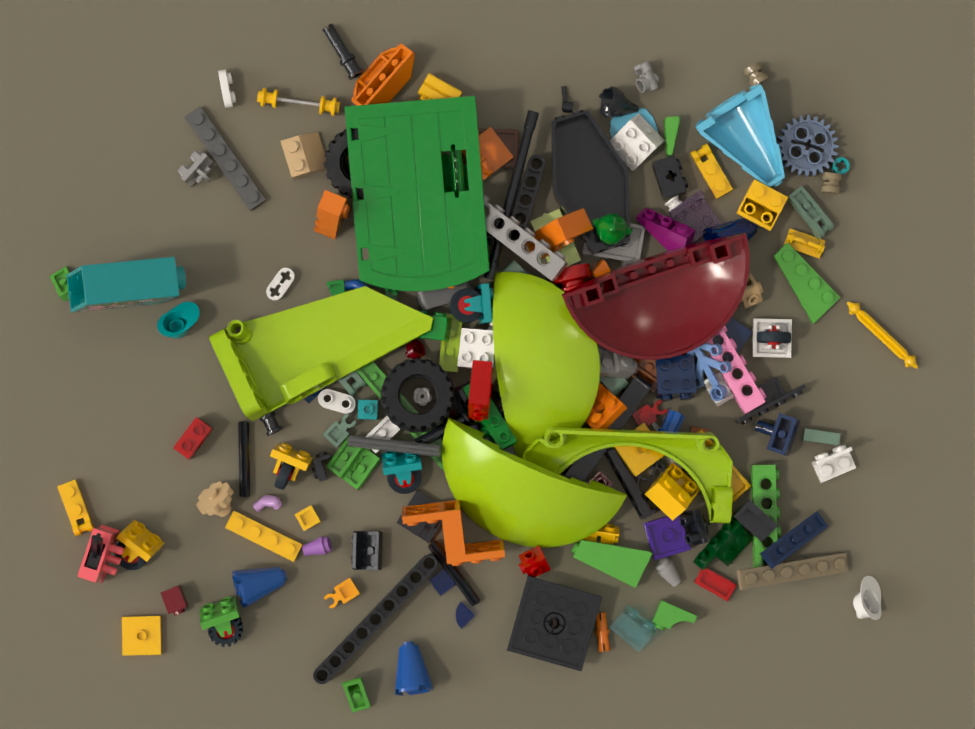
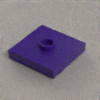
(666, 537)

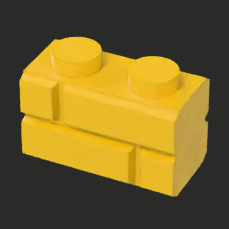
(437, 89)

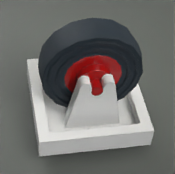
(772, 338)

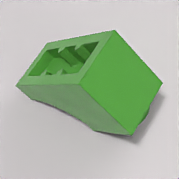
(668, 615)

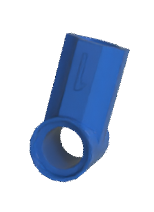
(672, 421)

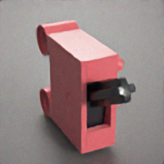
(98, 554)

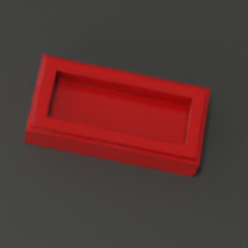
(715, 583)

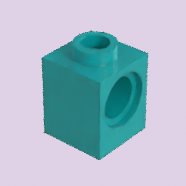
(368, 409)

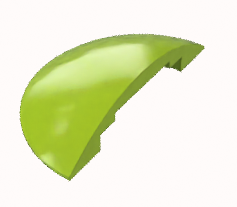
(541, 358)
(519, 497)

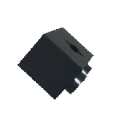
(661, 169)

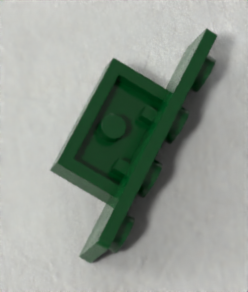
(725, 544)

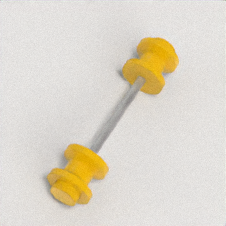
(272, 98)

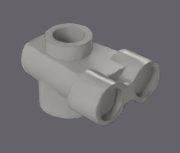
(647, 79)

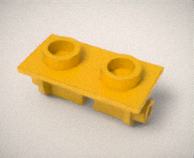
(805, 243)
(609, 534)

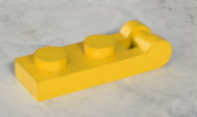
(711, 172)
(75, 507)

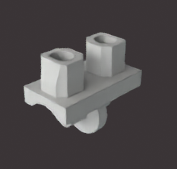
(198, 170)

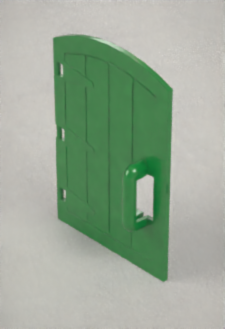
(407, 220)

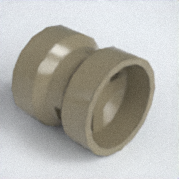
(755, 74)
(831, 183)

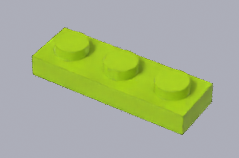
(450, 350)

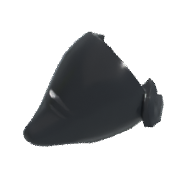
(615, 103)

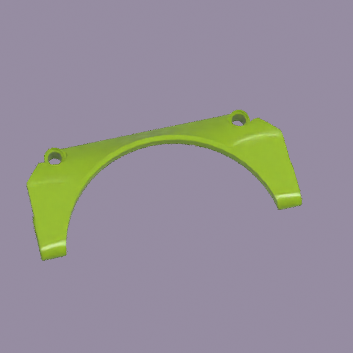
(706, 464)

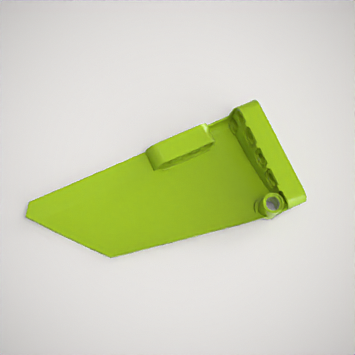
(311, 346)

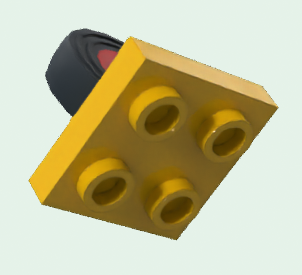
(291, 459)
(138, 545)

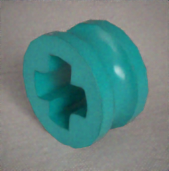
(837, 161)

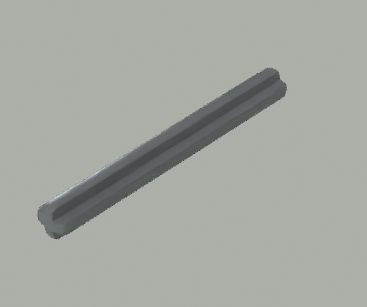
(394, 446)

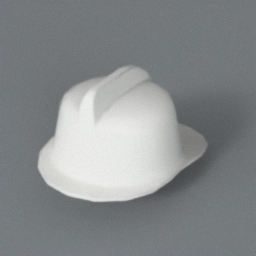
(868, 600)

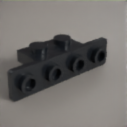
(774, 395)

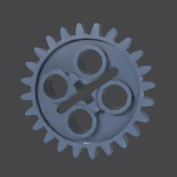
(811, 129)

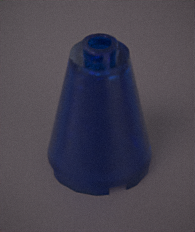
(731, 228)

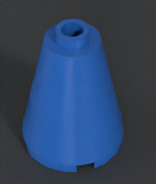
(257, 583)
(411, 671)

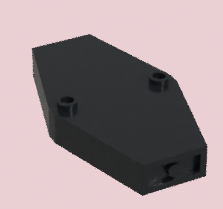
(588, 174)

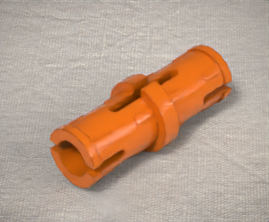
(602, 632)

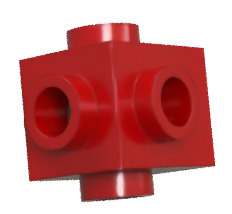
(533, 562)

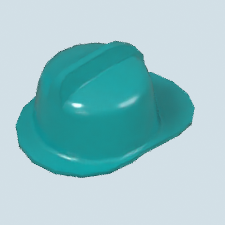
(178, 320)

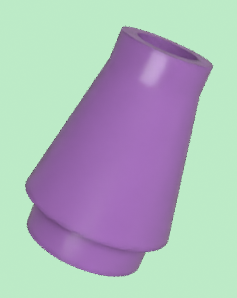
(318, 546)

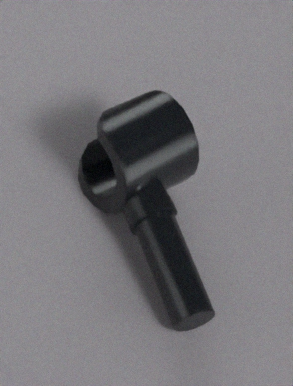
(566, 106)

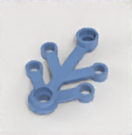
(705, 363)

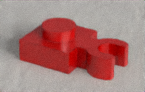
(647, 414)

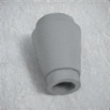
(668, 571)

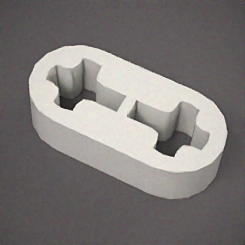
(284, 287)

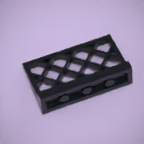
(629, 484)

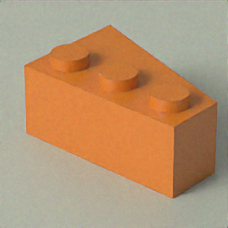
(331, 213)
(562, 231)

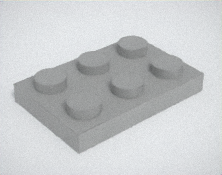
(626, 252)

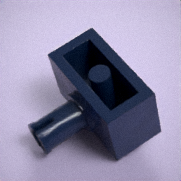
(781, 433)

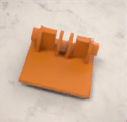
(492, 152)

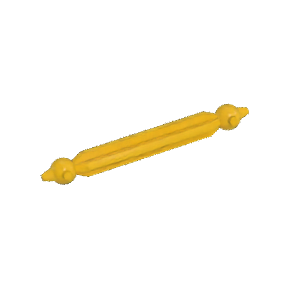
(881, 334)

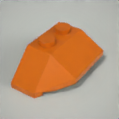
(384, 77)

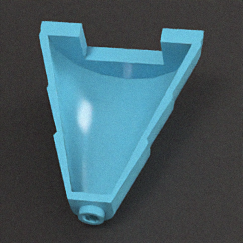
(746, 134)

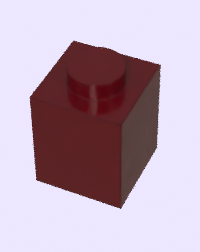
(174, 600)

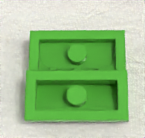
(353, 464)

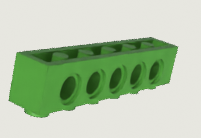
(758, 473)

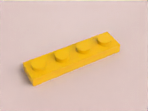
(263, 536)

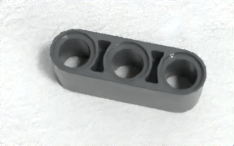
(437, 298)

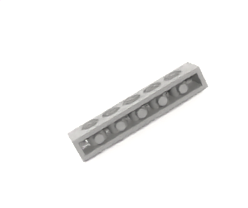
(551, 269)

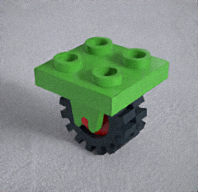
(222, 621)

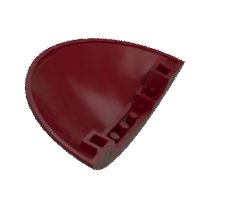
(664, 300)

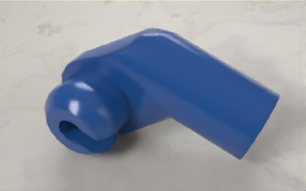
(354, 284)

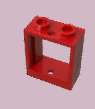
(480, 390)

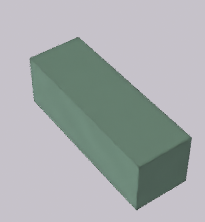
(821, 437)

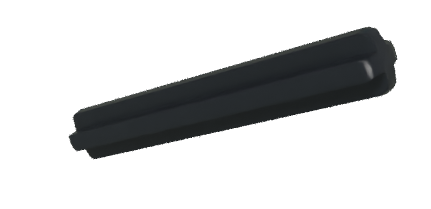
(244, 459)
(454, 573)

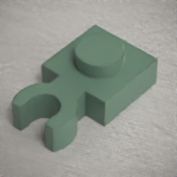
(337, 432)

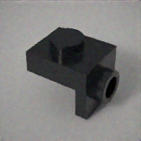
(319, 470)

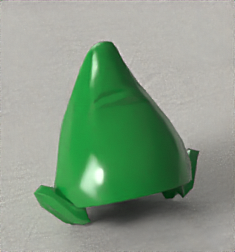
(611, 228)

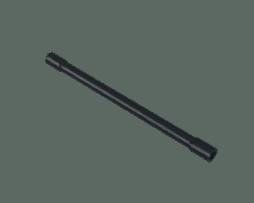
(529, 127)

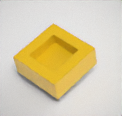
(307, 518)

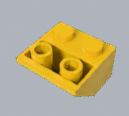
(761, 205)
(672, 491)

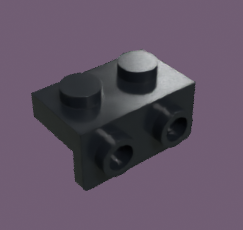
(367, 550)

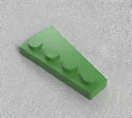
(808, 286)

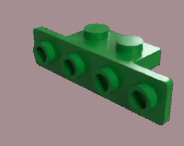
(495, 427)

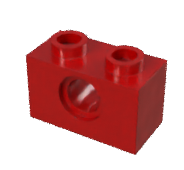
(193, 438)

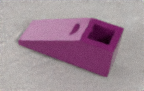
(666, 230)

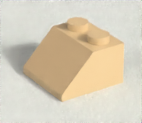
(304, 154)

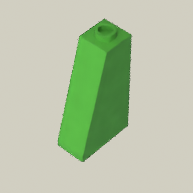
(617, 561)

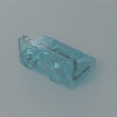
(633, 628)

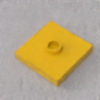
(638, 458)
(141, 635)

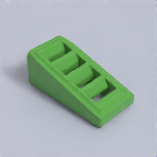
(671, 127)

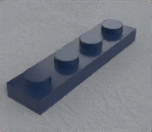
(794, 539)

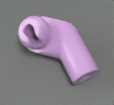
(267, 500)

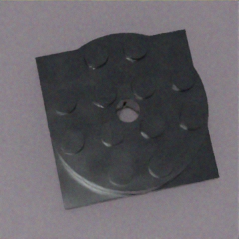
(559, 645)

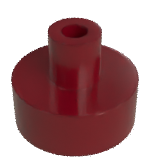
(415, 349)

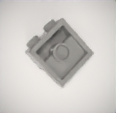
(615, 365)

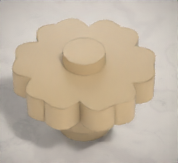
(216, 499)

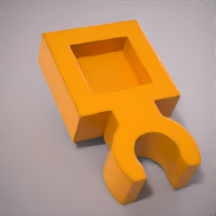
(344, 591)

